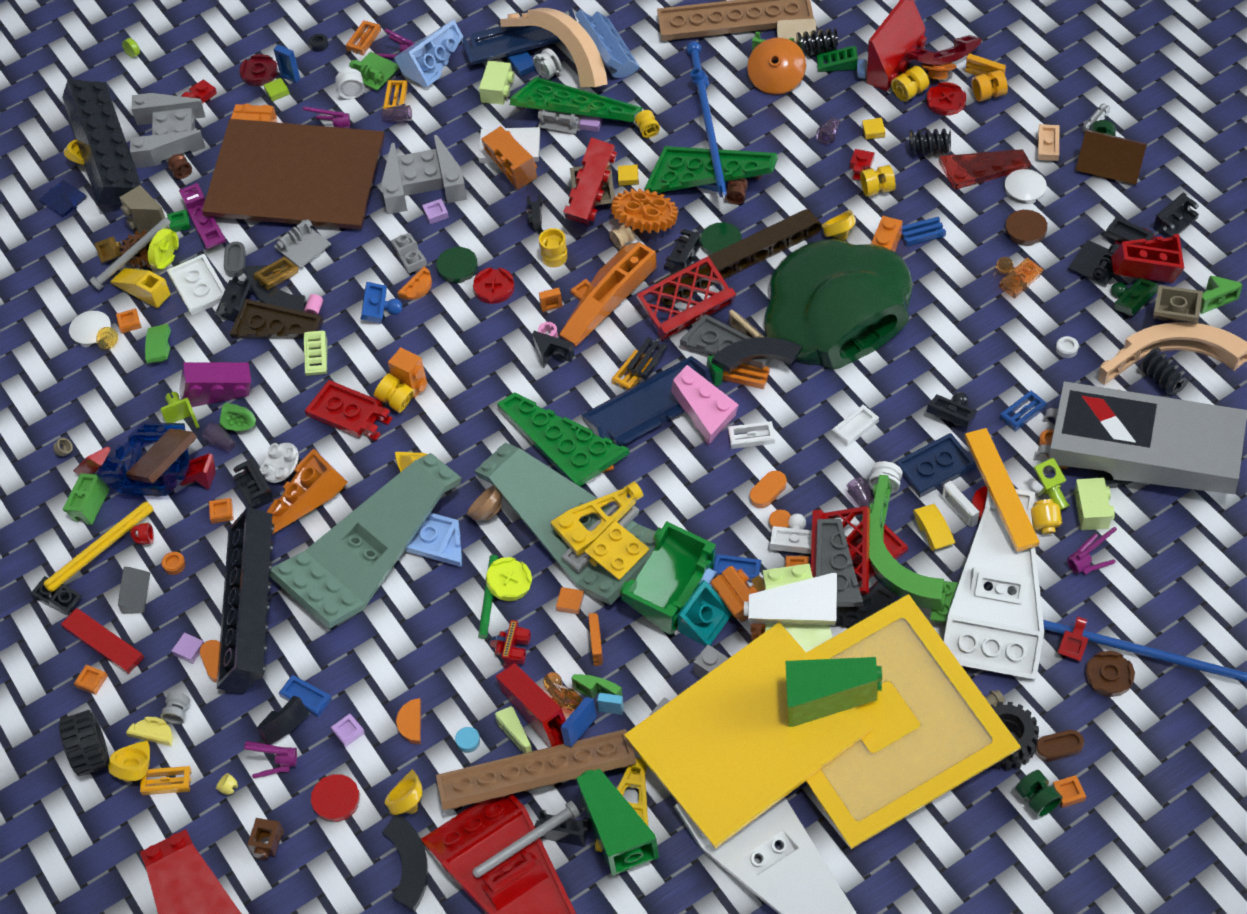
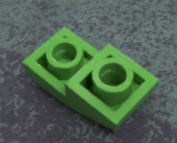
(157, 343)

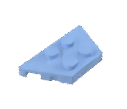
(438, 540)

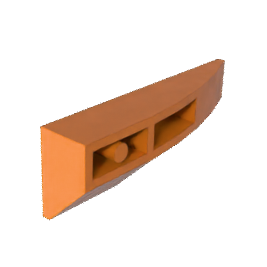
(608, 289)

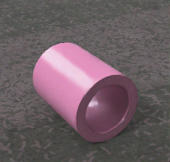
(313, 304)

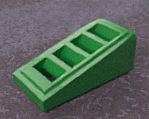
(844, 60)

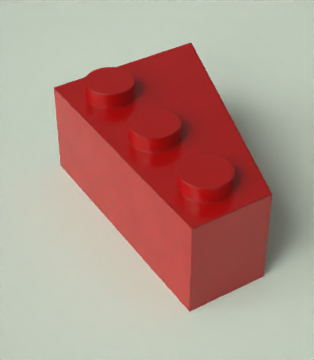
(1150, 259)

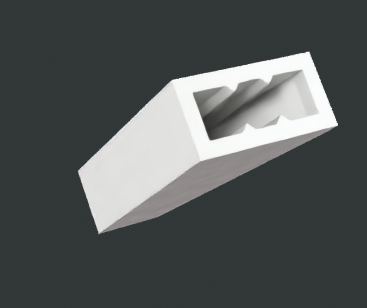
(797, 603)

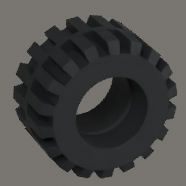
(1024, 727)
(83, 743)

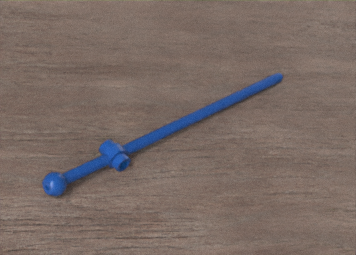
(701, 81)
(1151, 652)

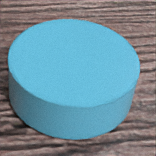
(467, 739)

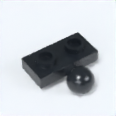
(953, 410)

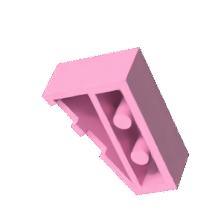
(703, 402)

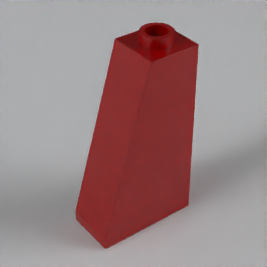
(533, 704)

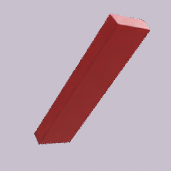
(102, 641)

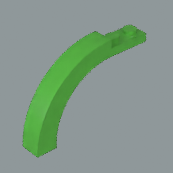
(924, 590)

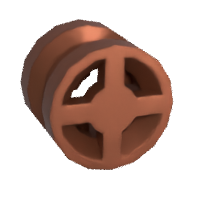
(179, 166)

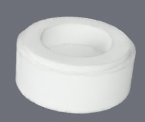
(1067, 347)

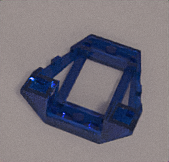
(114, 470)

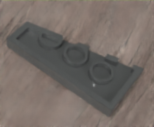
(712, 336)
(834, 557)

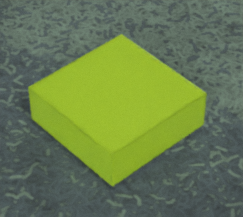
(276, 89)

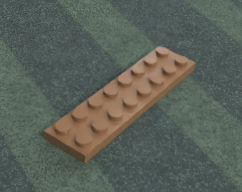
(728, 17)
(534, 769)

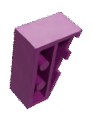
(214, 382)

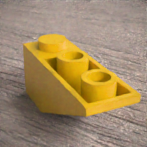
(143, 285)

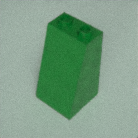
(829, 686)
(617, 826)

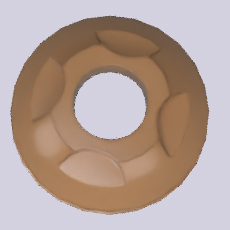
(486, 505)

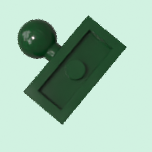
(1135, 297)

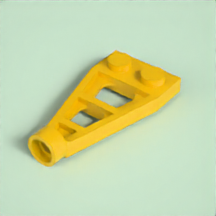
(574, 532)
(634, 778)

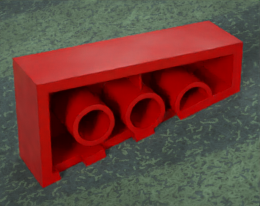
(590, 182)

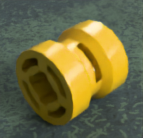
(646, 122)

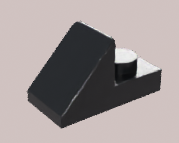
(551, 346)

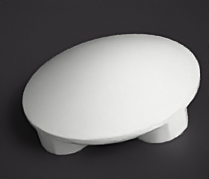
(1025, 185)
(86, 326)
(279, 462)

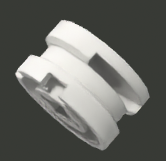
(547, 64)
(349, 83)
(886, 468)

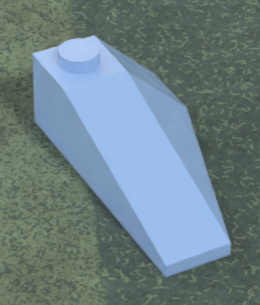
(429, 55)

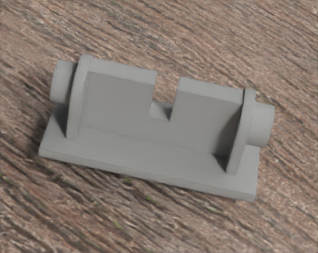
(558, 121)

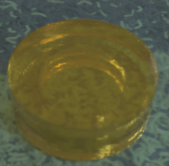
(107, 337)

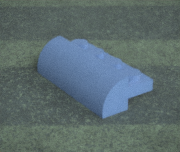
(609, 44)

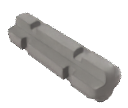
(1100, 114)

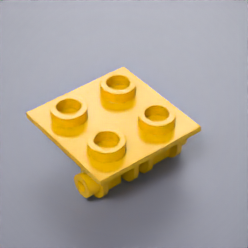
(616, 550)

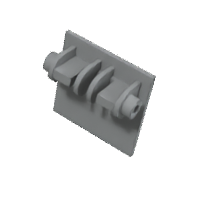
(301, 244)

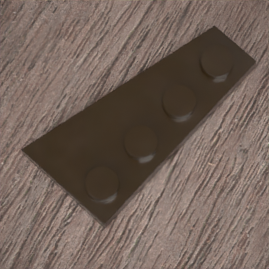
(273, 321)

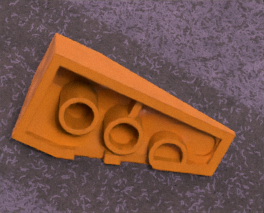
(312, 486)

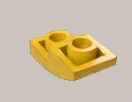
(935, 527)

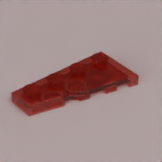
(976, 168)

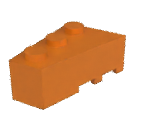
(510, 157)

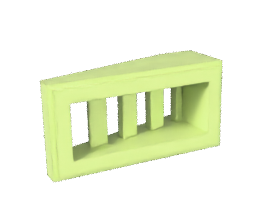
(313, 340)
(510, 724)

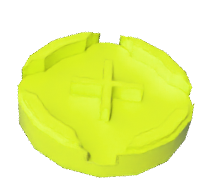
(162, 248)
(508, 579)

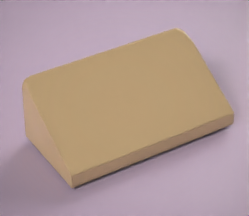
(789, 28)
(742, 325)

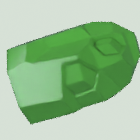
(236, 417)

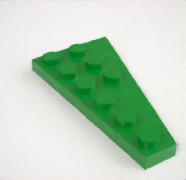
(562, 98)
(693, 167)
(566, 444)

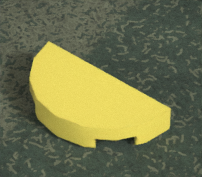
(153, 730)

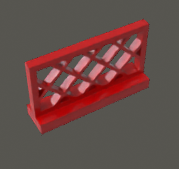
(698, 310)
(864, 545)

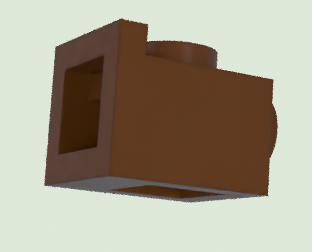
(263, 831)

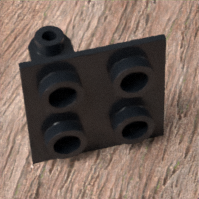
(1094, 262)

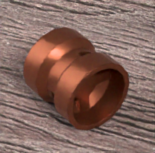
(736, 188)

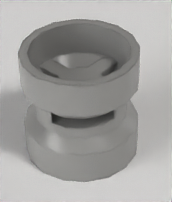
(175, 707)

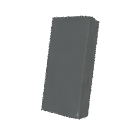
(133, 590)

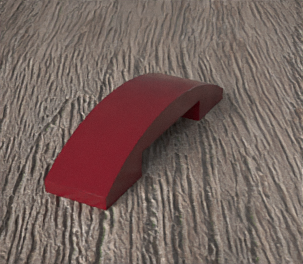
(962, 47)

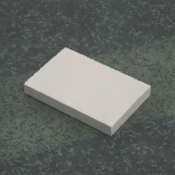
(527, 137)
(197, 284)

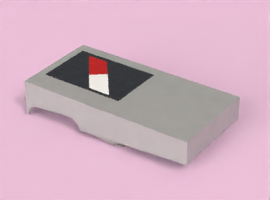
(1148, 438)

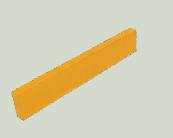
(1001, 490)

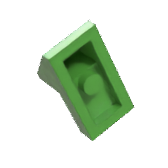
(1219, 293)

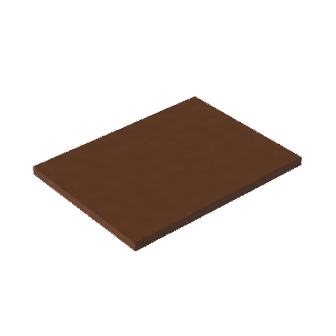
(294, 173)

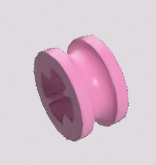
(548, 326)

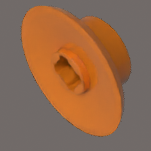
(938, 71)

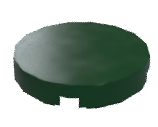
(719, 236)
(457, 264)

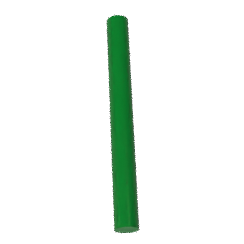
(486, 607)

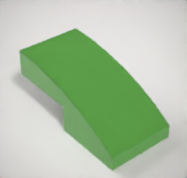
(591, 686)

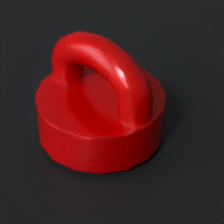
(145, 533)

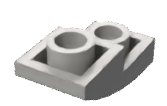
(409, 253)

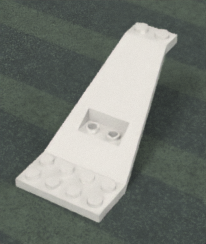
(991, 626)
(786, 879)

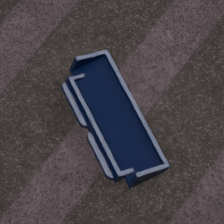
(507, 41)
(641, 406)

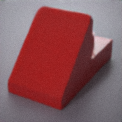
(201, 470)

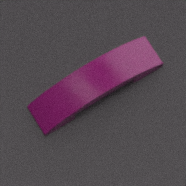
(205, 225)

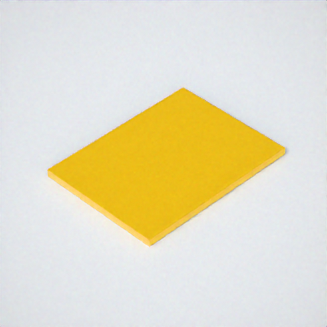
(729, 740)

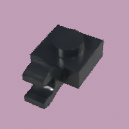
(535, 215)

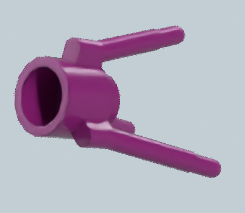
(405, 43)
(340, 119)
(1081, 559)
(283, 755)

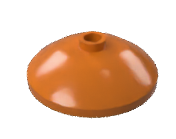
(777, 77)

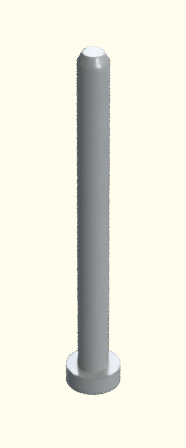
(97, 282)
(570, 811)

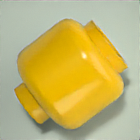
(1046, 516)

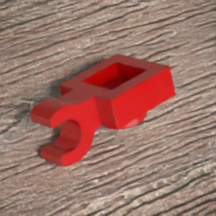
(201, 90)
(861, 161)
(1073, 642)

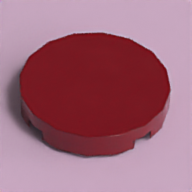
(258, 70)

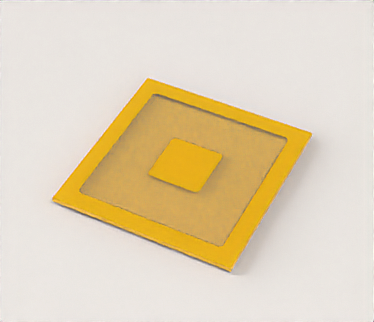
(926, 726)

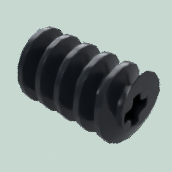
(817, 42)
(931, 142)
(1163, 373)

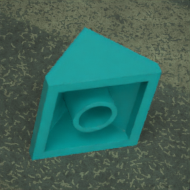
(703, 615)

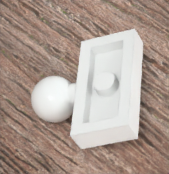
(792, 538)

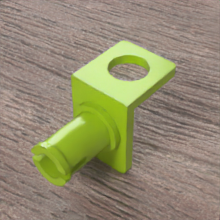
(177, 409)
(1053, 485)

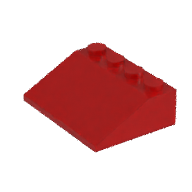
(888, 46)

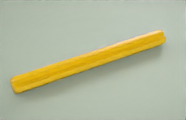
(98, 546)

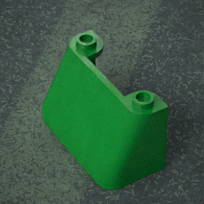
(669, 576)

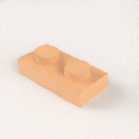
(1048, 142)

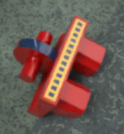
(508, 644)

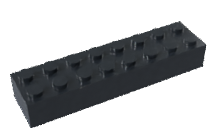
(100, 140)
(245, 601)

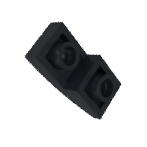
(61, 599)
(281, 723)

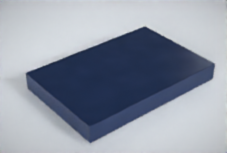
(935, 465)

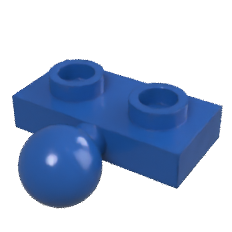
(375, 303)

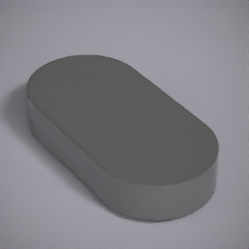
(234, 259)

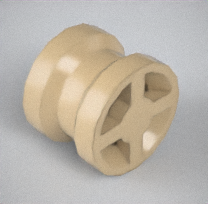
(622, 236)

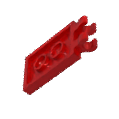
(348, 410)

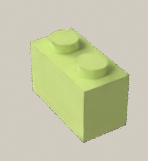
(496, 82)
(1093, 503)

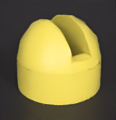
(226, 784)

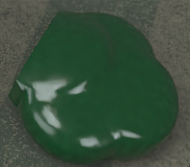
(838, 300)

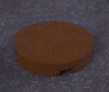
(1026, 227)
(1110, 674)

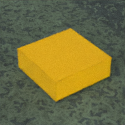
(873, 128)
(628, 175)

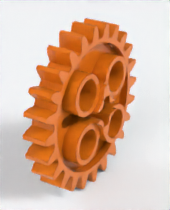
(644, 210)

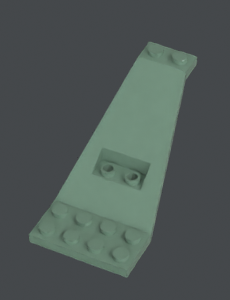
(543, 495)
(353, 558)

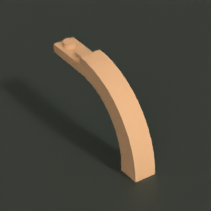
(573, 35)
(1177, 336)

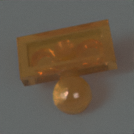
(1019, 277)
(560, 694)

